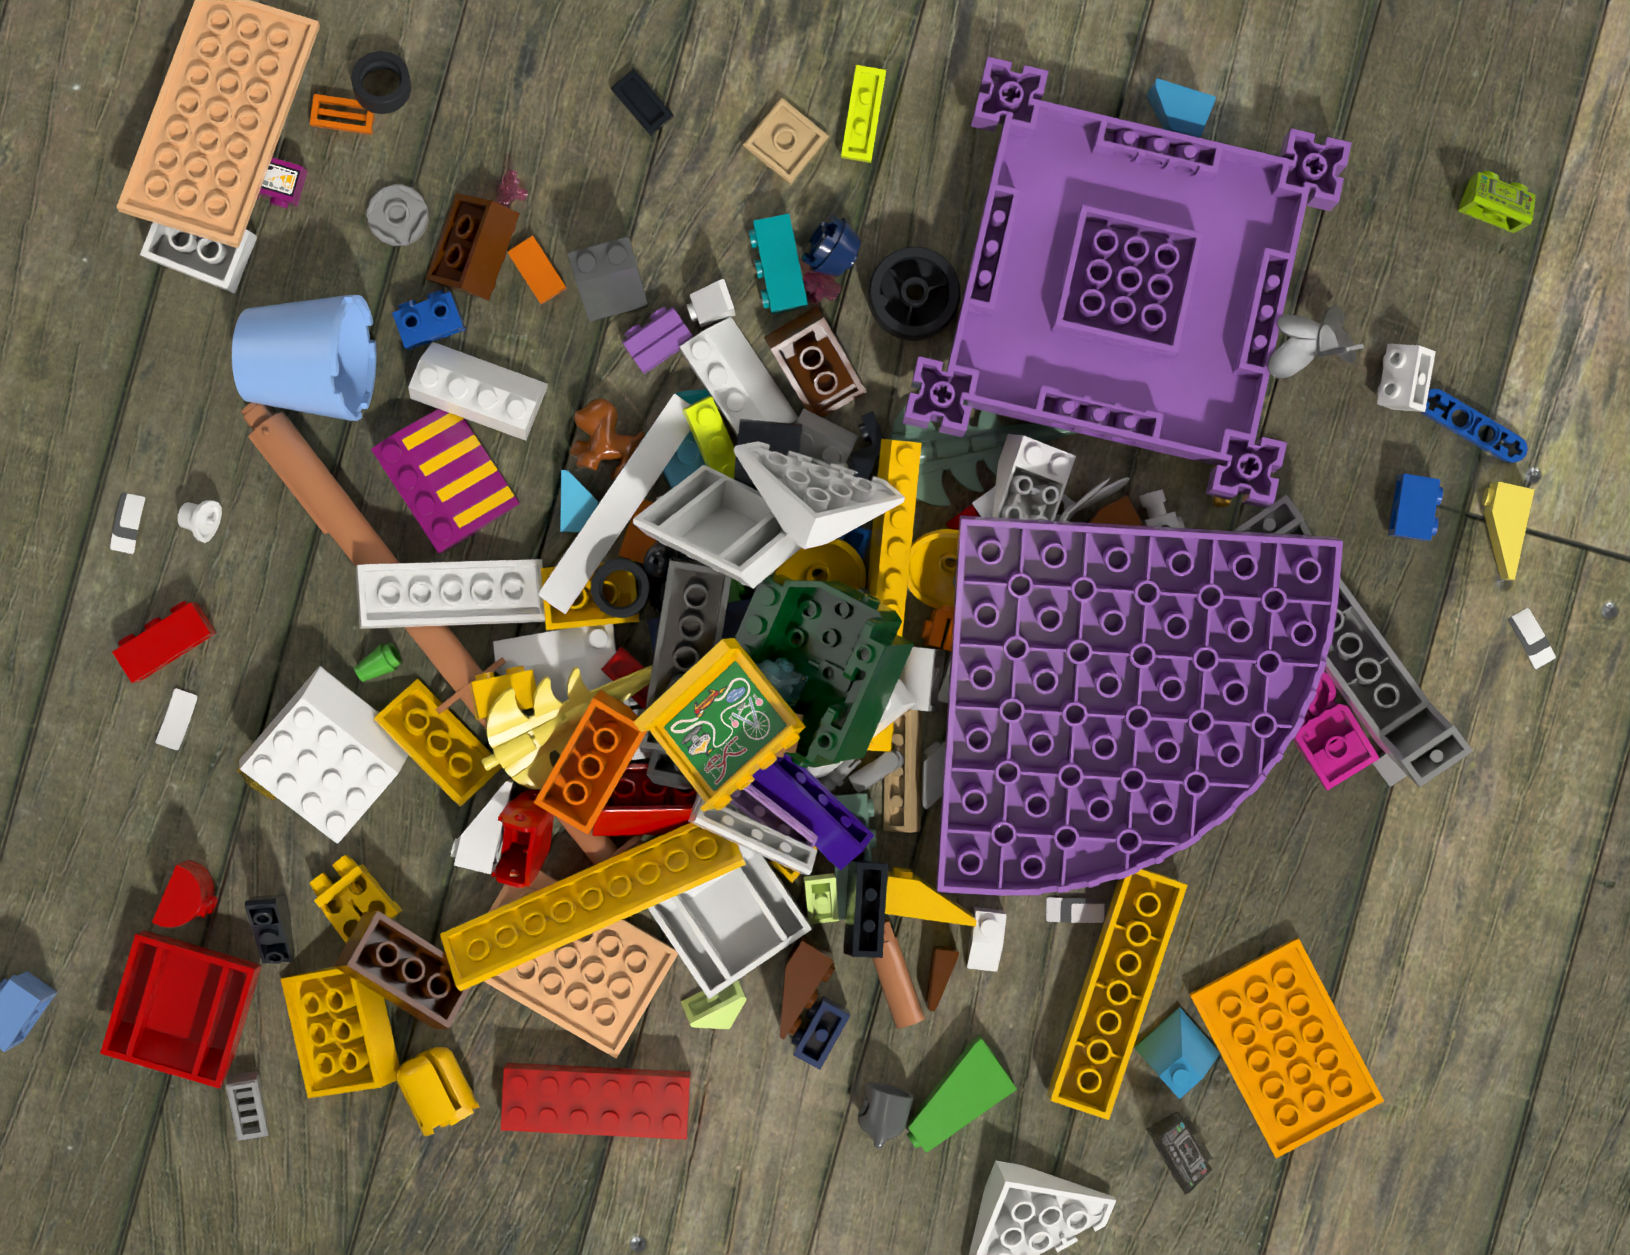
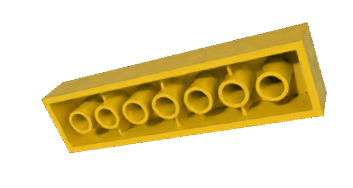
(1116, 992)

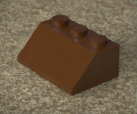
(472, 246)

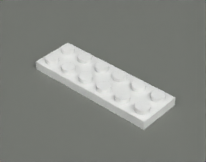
(449, 593)

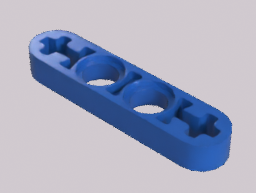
(1474, 422)

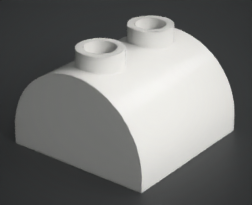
(923, 677)

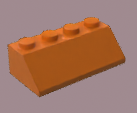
(591, 763)

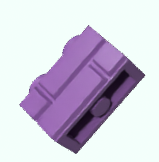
(657, 339)

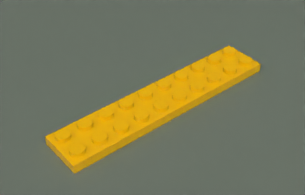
(587, 902)

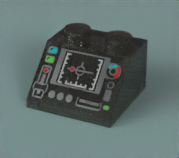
(1180, 1150)

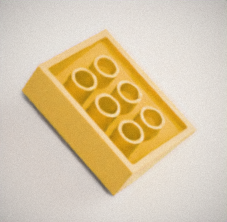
(339, 1033)

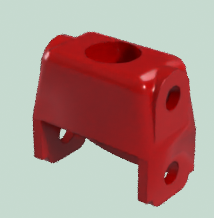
(525, 830)

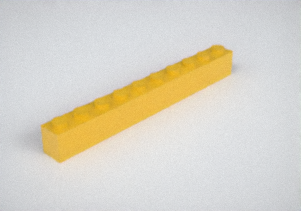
(893, 541)

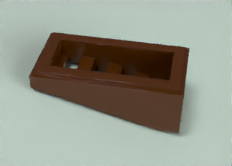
(941, 967)

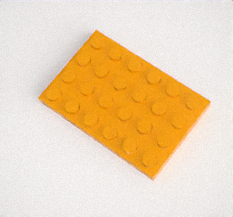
(1286, 1047)

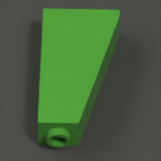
(961, 1096)

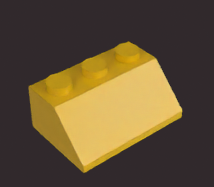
(619, 589)

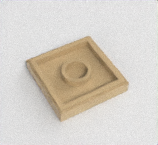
(785, 141)

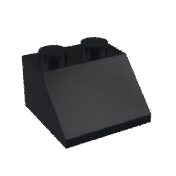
(779, 435)

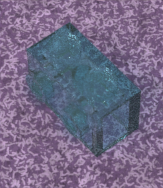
(784, 679)

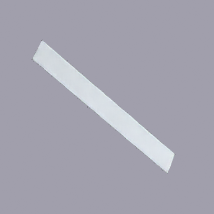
(617, 506)

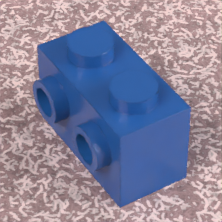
(428, 320)
(1415, 507)

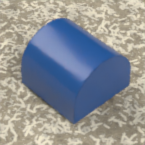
(859, 539)

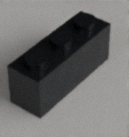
(865, 909)

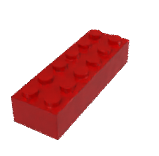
(595, 1100)

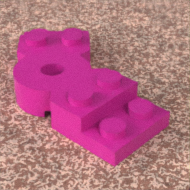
(1332, 738)

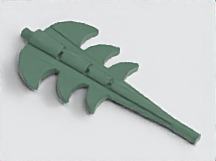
(961, 454)

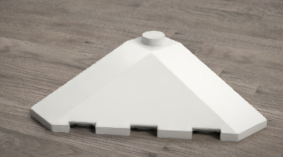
(811, 500)
(560, 651)
(1034, 1212)

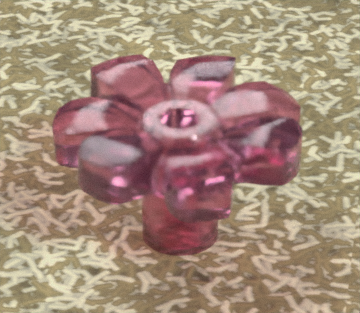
(509, 190)
(820, 287)

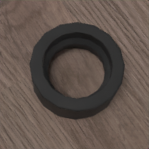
(376, 61)
(597, 587)

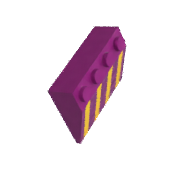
(445, 478)

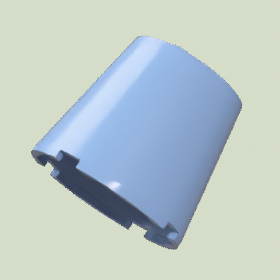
(307, 356)

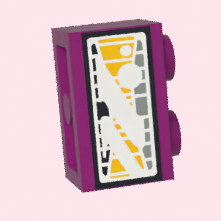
(283, 183)

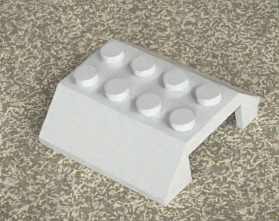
(742, 830)

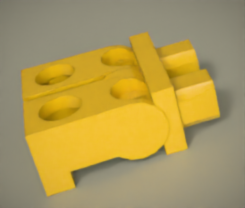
(351, 896)

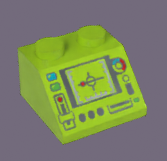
(1498, 202)

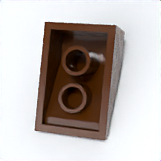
(815, 363)

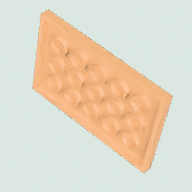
(592, 984)

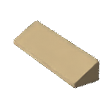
(903, 785)

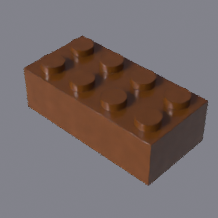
(402, 969)

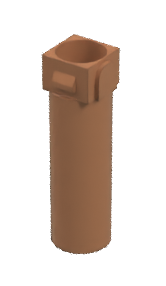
(897, 982)

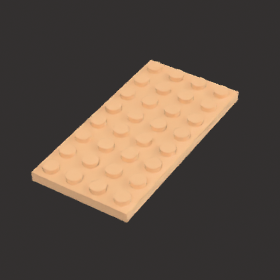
(218, 118)

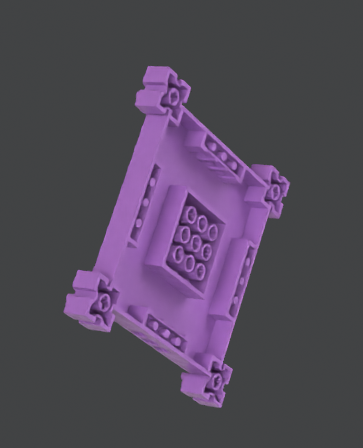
(1128, 283)

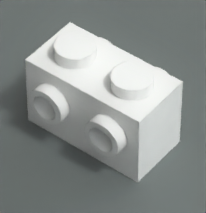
(1406, 377)

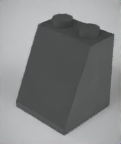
(608, 279)

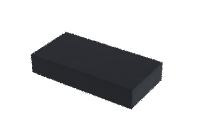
(642, 102)

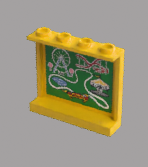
(722, 723)

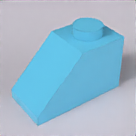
(576, 504)

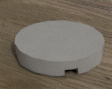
(397, 215)

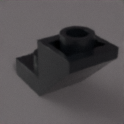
(864, 459)

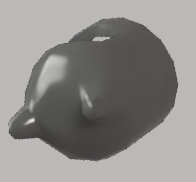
(884, 1112)

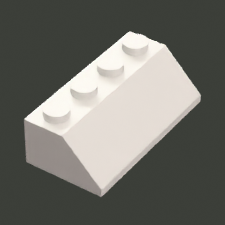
(735, 376)
(477, 390)

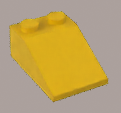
(915, 898)

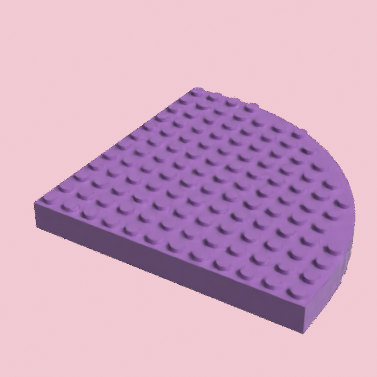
(1118, 692)

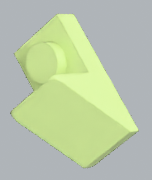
(821, 898)

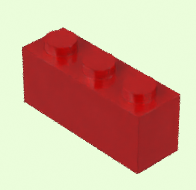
(163, 641)

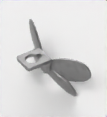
(1311, 340)

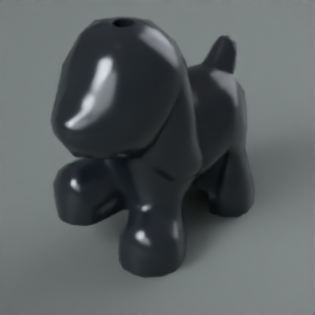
(656, 566)

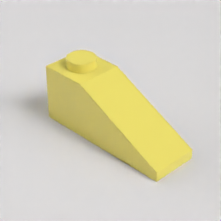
(1507, 518)

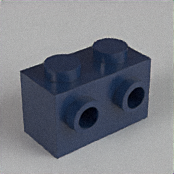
(820, 1033)

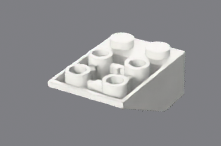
(1030, 479)

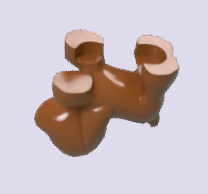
(599, 421)

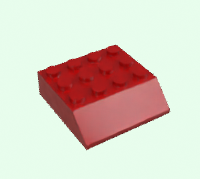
(180, 1008)

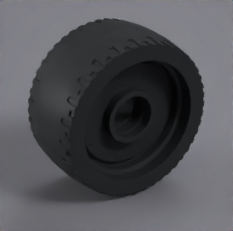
(914, 318)

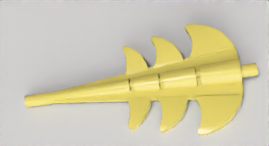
(525, 742)

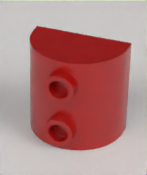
(186, 895)

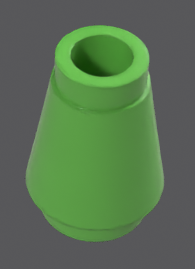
(379, 662)

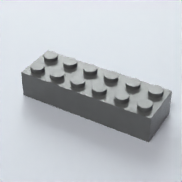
(688, 625)

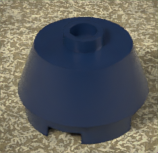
(832, 247)

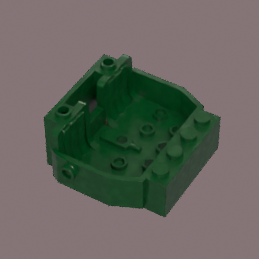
(837, 631)

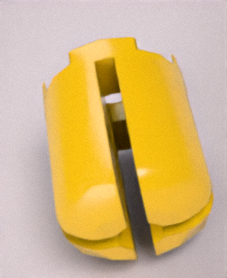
(435, 1089)

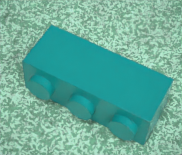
(778, 264)

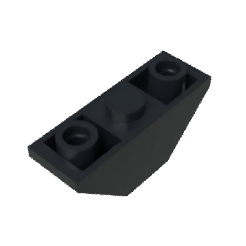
(271, 927)

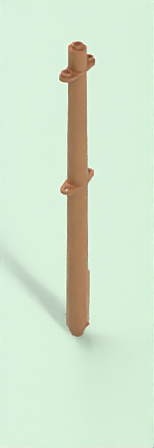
(339, 516)

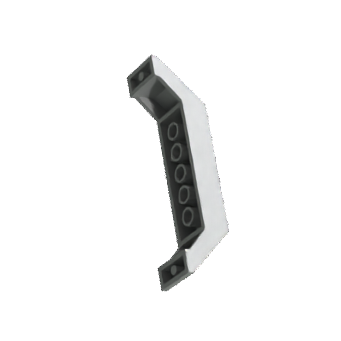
(1374, 677)

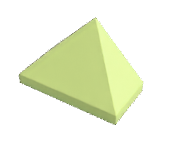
(717, 1011)

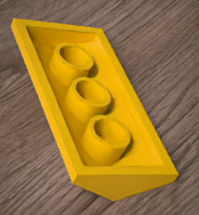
(437, 742)

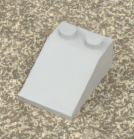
(482, 841)

